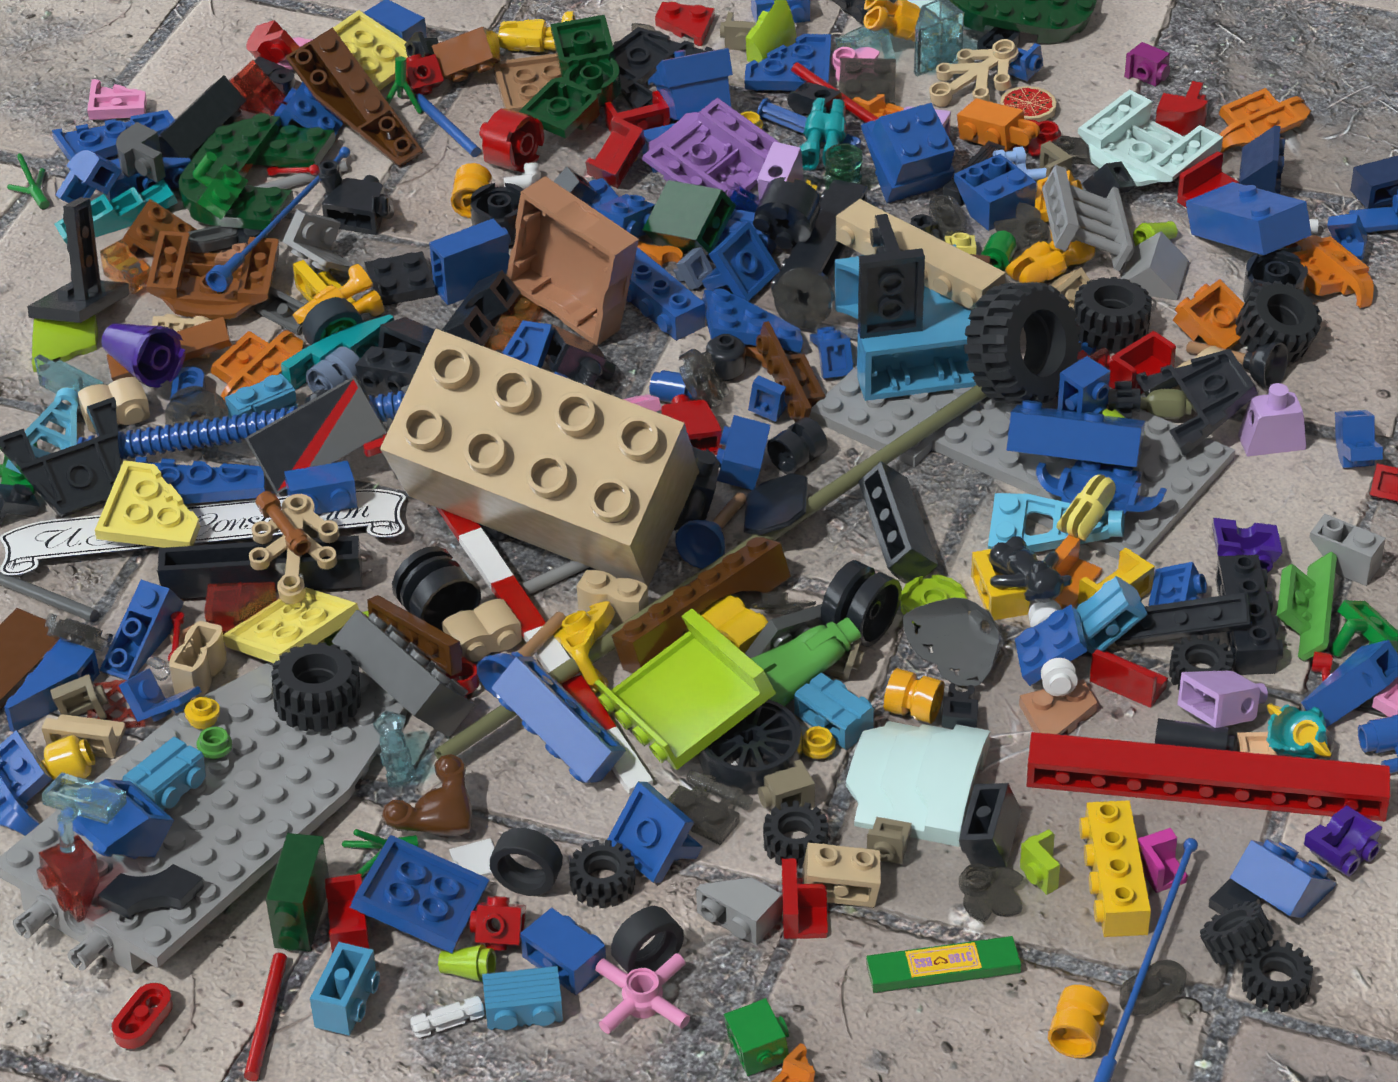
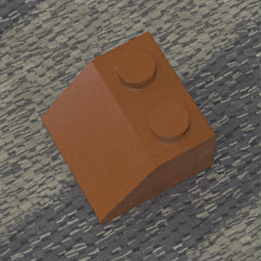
(468, 53)

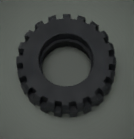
(995, 342)

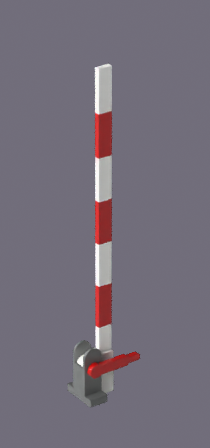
(552, 654)

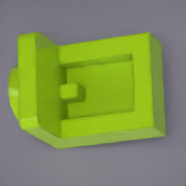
(1038, 862)

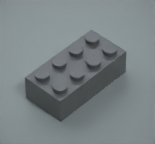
(405, 672)

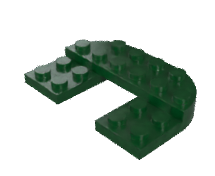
(1048, 19)
(250, 143)

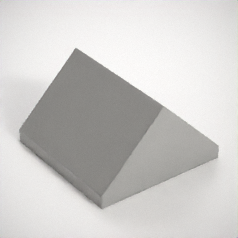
(1157, 267)

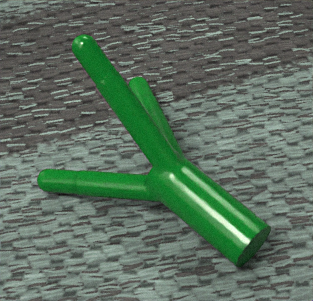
(400, 83)
(34, 188)
(372, 842)

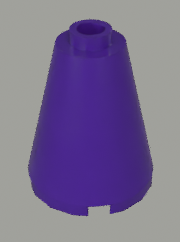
(145, 351)

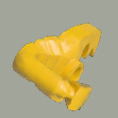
(579, 635)

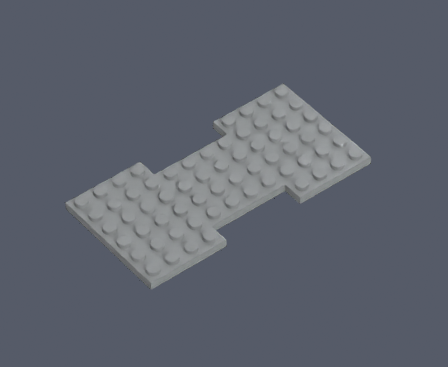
(980, 442)

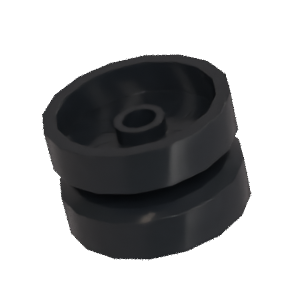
(864, 598)

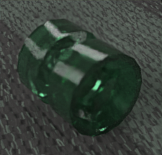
(843, 163)

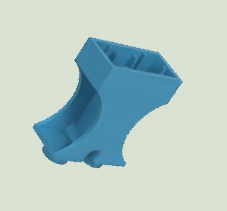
(908, 361)

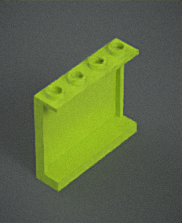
(688, 693)

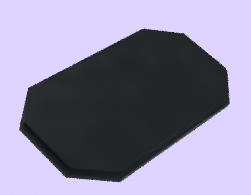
(776, 504)

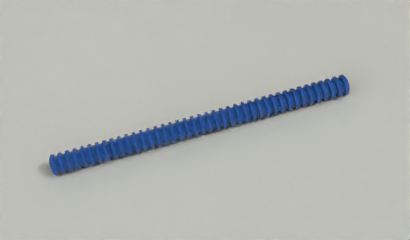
(219, 430)

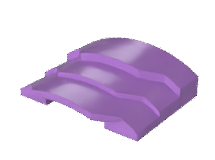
(711, 149)

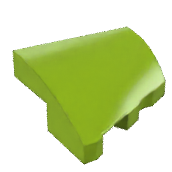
(771, 31)
(63, 339)

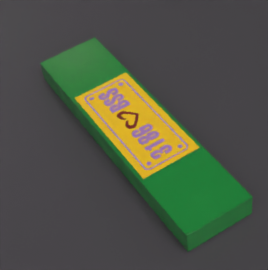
(943, 964)

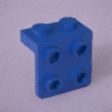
(306, 111)

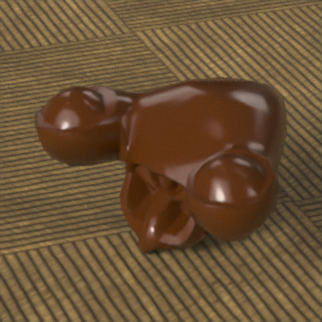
(441, 810)

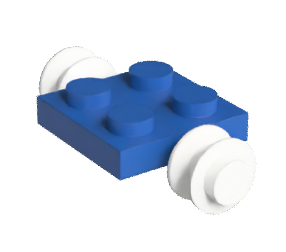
(1050, 646)

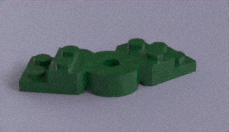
(587, 78)

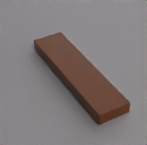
(196, 342)

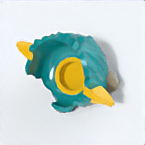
(1299, 733)

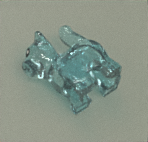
(394, 749)

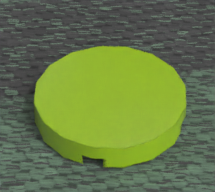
(928, 590)

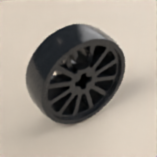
(756, 738)

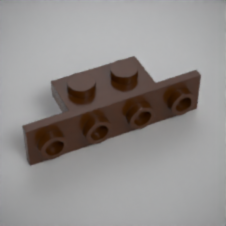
(790, 371)

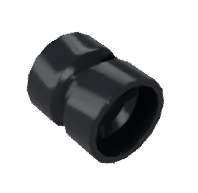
(797, 445)

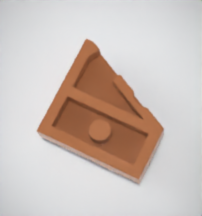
(1058, 713)

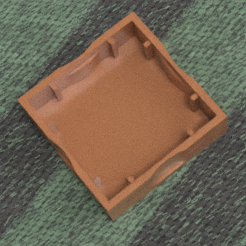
(571, 260)

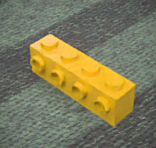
(1116, 869)

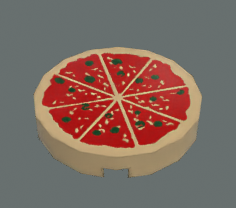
(1035, 101)

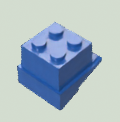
(693, 81)
(909, 152)

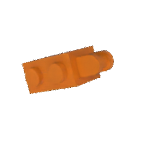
(997, 123)

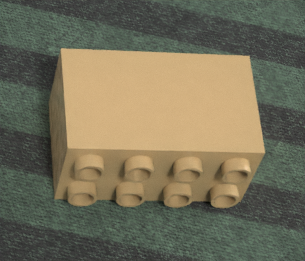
(541, 457)

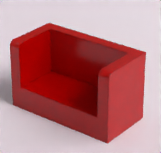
(643, 117)
(617, 152)
(1142, 356)
(345, 923)

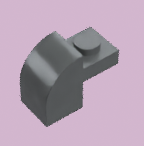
(140, 152)

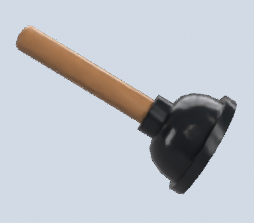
(1265, 364)

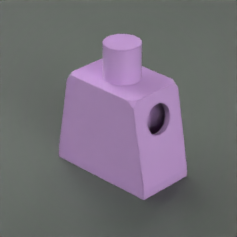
(779, 159)
(1273, 423)
(1220, 697)

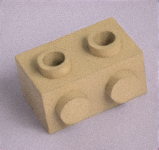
(847, 872)

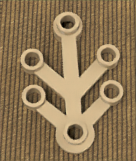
(1001, 54)
(298, 517)

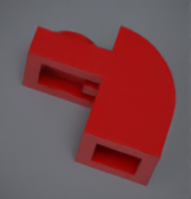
(271, 42)
(1181, 112)

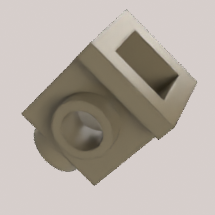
(788, 786)

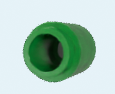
(1001, 248)

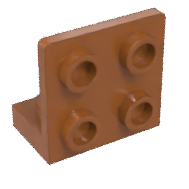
(149, 223)

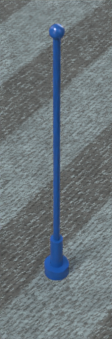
(221, 276)
(1108, 1062)

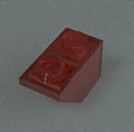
(257, 89)
(235, 602)
(70, 877)

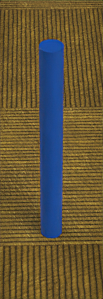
(448, 126)

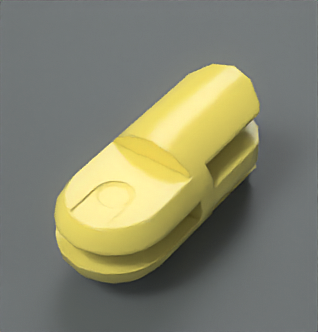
(1087, 507)

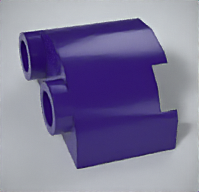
(1256, 540)
(1345, 840)

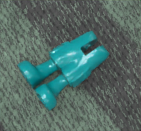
(821, 127)

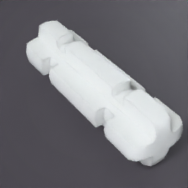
(447, 1017)

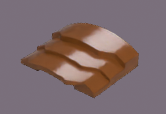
(181, 278)

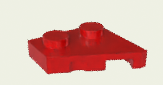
(685, 19)

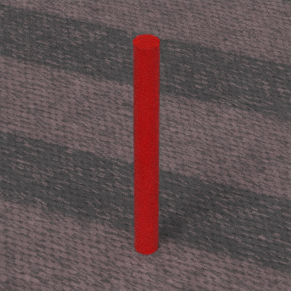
(850, 105)
(265, 1017)

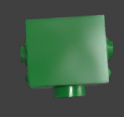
(757, 1036)

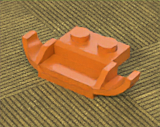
(1257, 114)
(1334, 269)
(254, 359)

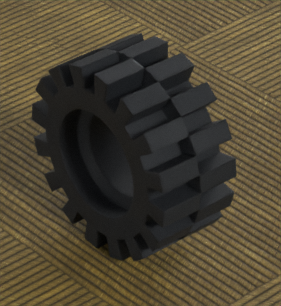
(1201, 652)
(793, 819)
(602, 858)
(1236, 933)
(1277, 992)

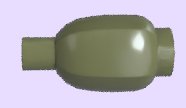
(1166, 404)

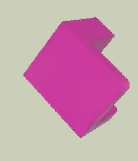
(1159, 859)

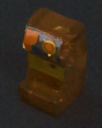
(125, 267)

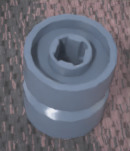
(333, 370)

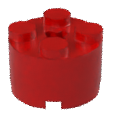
(511, 139)

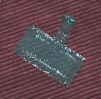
(861, 36)
(81, 798)

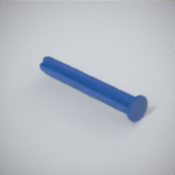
(793, 120)

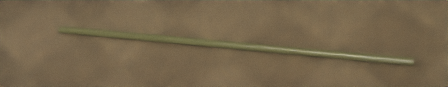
(814, 503)

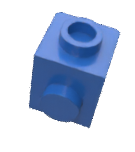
(1027, 63)
(1349, 232)

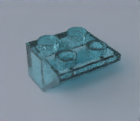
(937, 35)

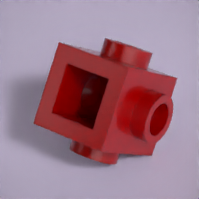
(423, 73)
(512, 921)

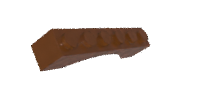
(752, 568)

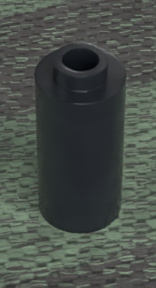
(1193, 735)

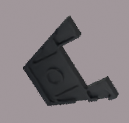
(637, 61)
(1214, 388)
(75, 475)

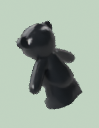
(1021, 568)

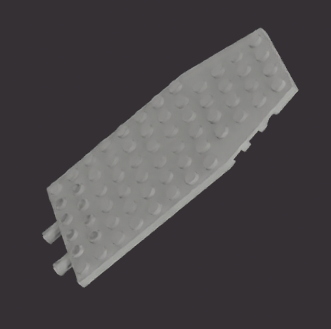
(223, 830)

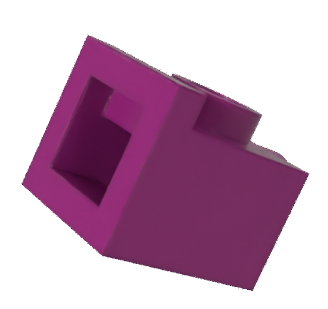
(1147, 64)

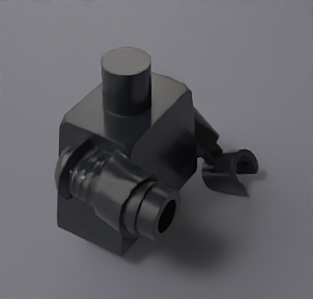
(354, 202)
(577, 358)
(703, 489)

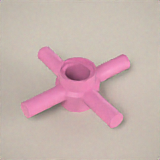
(642, 993)

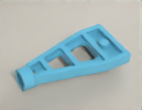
(57, 413)
(1011, 513)

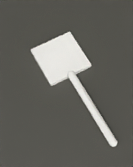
(474, 856)

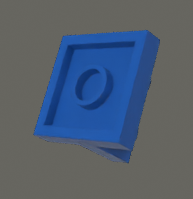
(741, 263)
(654, 832)

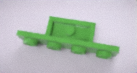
(1307, 603)

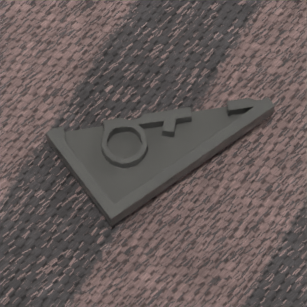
(785, 628)

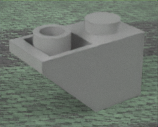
(1356, 549)
(741, 907)

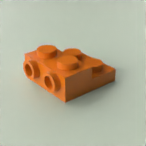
(1211, 315)

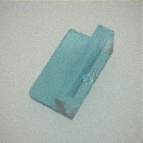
(61, 375)

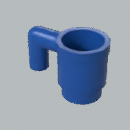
(1380, 736)

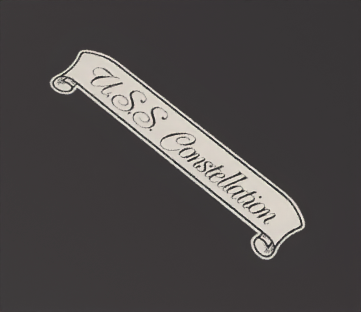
(218, 522)

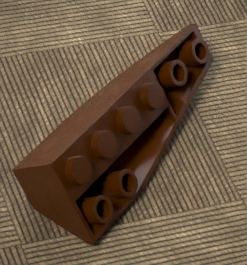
(349, 94)

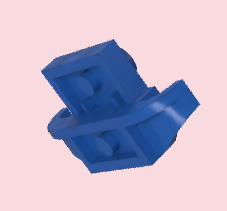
(1126, 480)
(20, 779)

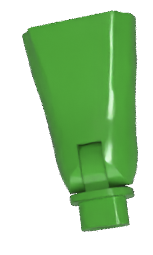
(806, 657)

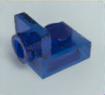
(743, 198)

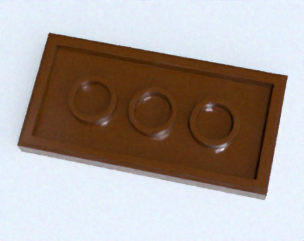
(21, 650)

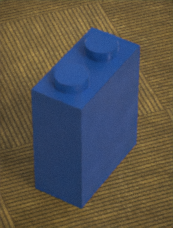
(468, 257)

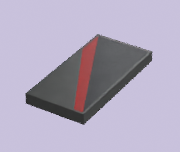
(317, 432)

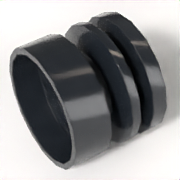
(434, 586)

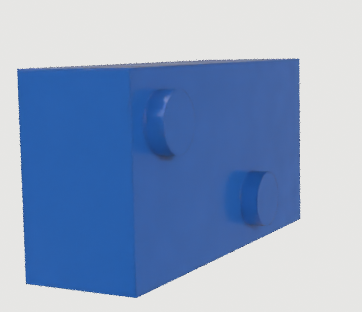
(1248, 218)
(1075, 435)

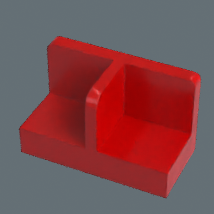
(802, 905)

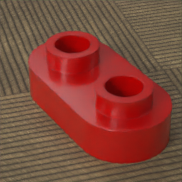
(137, 1019)

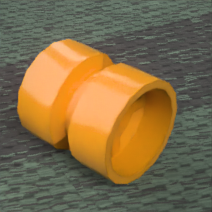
(466, 182)
(908, 694)
(1078, 1021)

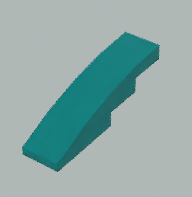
(123, 209)
(357, 338)

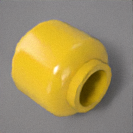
(69, 756)

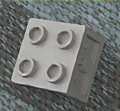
(312, 237)

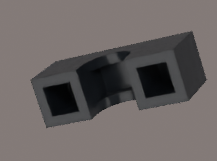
(483, 303)

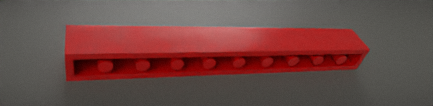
(1207, 776)

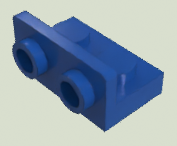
(1177, 584)

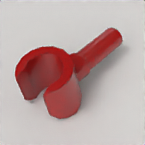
(1322, 663)

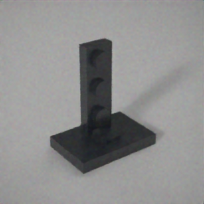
(890, 286)
(86, 292)

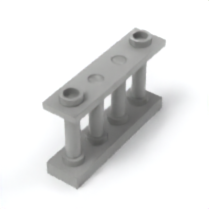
(1066, 222)

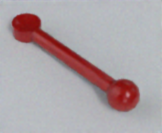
(313, 170)
(177, 619)

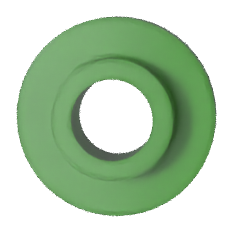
(214, 742)

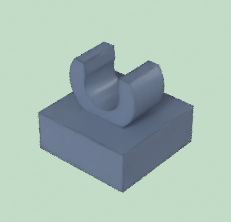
(693, 268)

